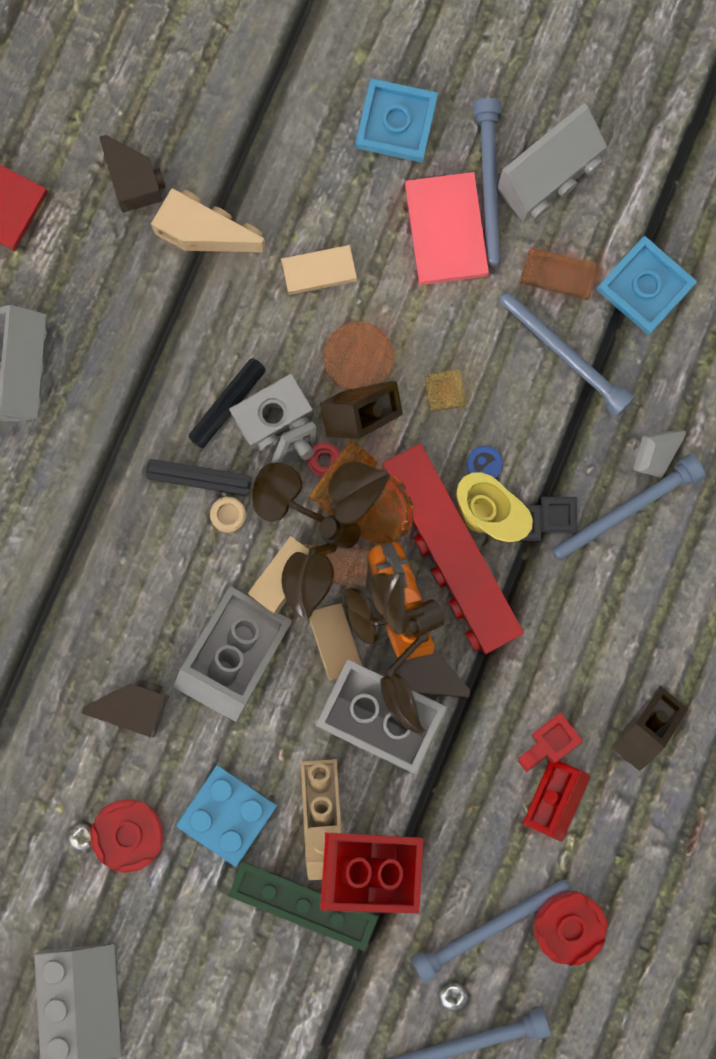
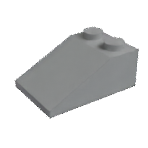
(231, 654)

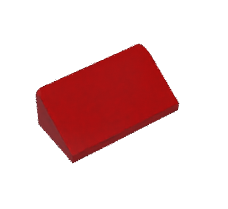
(556, 800)

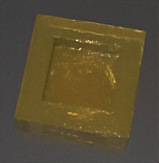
(445, 391)

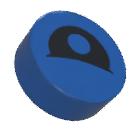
(484, 460)

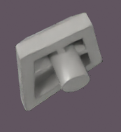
(296, 445)
(657, 452)

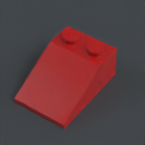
(371, 873)

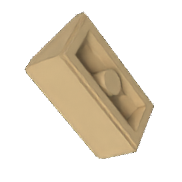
(268, 587)
(333, 639)

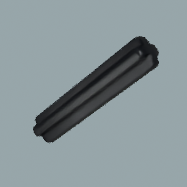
(231, 396)
(198, 477)

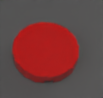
(127, 835)
(570, 928)

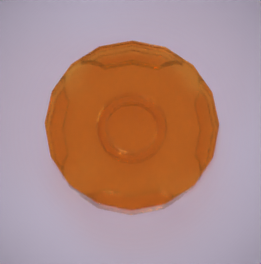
(358, 355)
(389, 516)

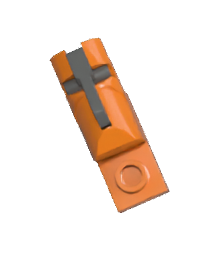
(391, 560)

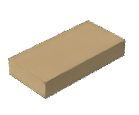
(319, 269)

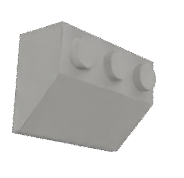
(552, 165)
(20, 362)
(361, 717)
(78, 1002)

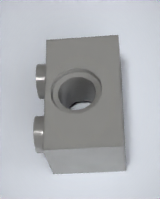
(282, 395)

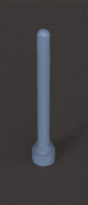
(487, 114)
(615, 397)
(687, 471)
(429, 963)
(532, 1025)

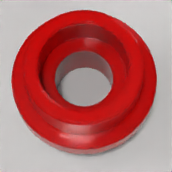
(320, 449)

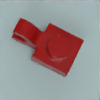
(553, 741)

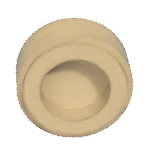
(228, 514)

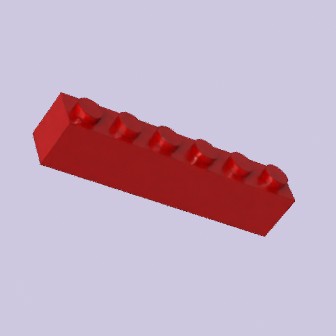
(454, 554)

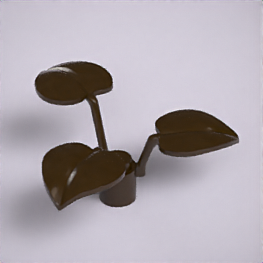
(354, 491)
(417, 621)

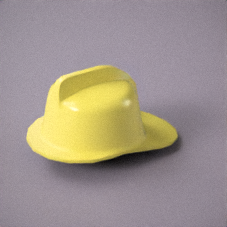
(492, 509)

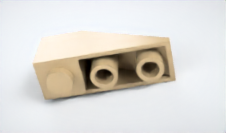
(198, 228)
(320, 810)

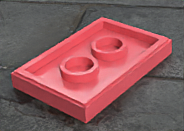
(446, 228)

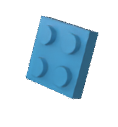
(396, 120)
(646, 285)
(226, 815)

